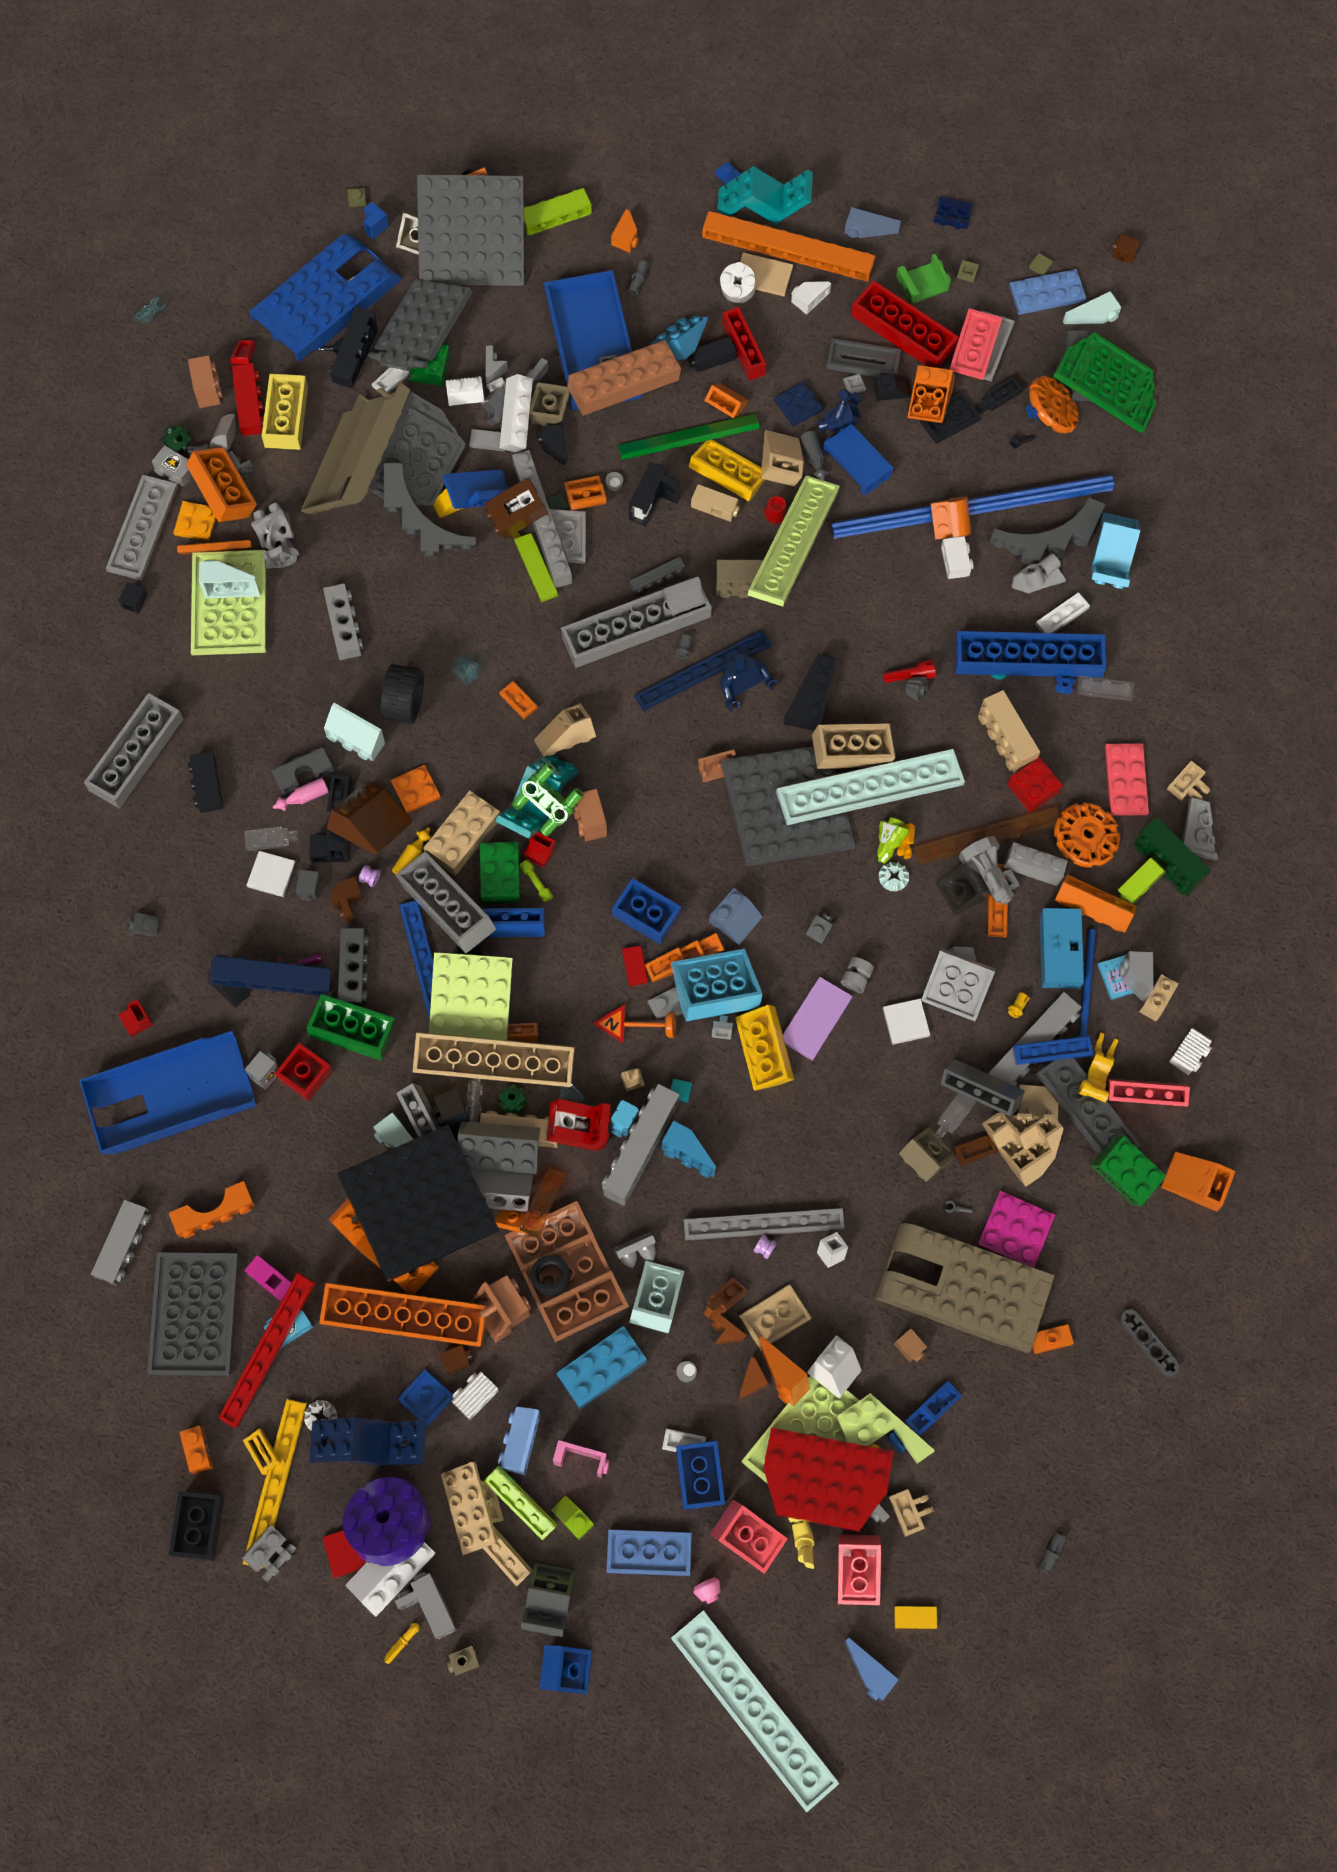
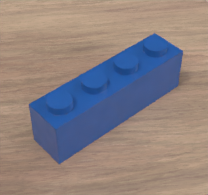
(517, 922)

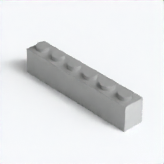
(1046, 1028)

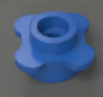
(1059, 688)

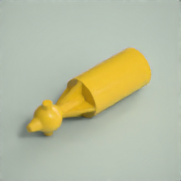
(412, 851)

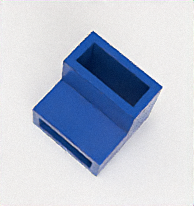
(375, 221)

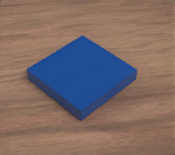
(425, 1397)

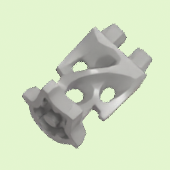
(271, 524)

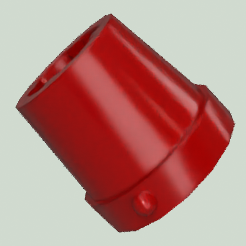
(775, 510)

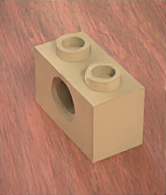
(1159, 997)

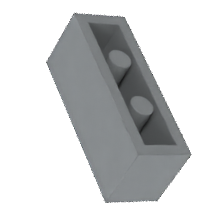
(1035, 864)

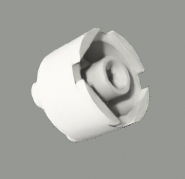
(738, 272)

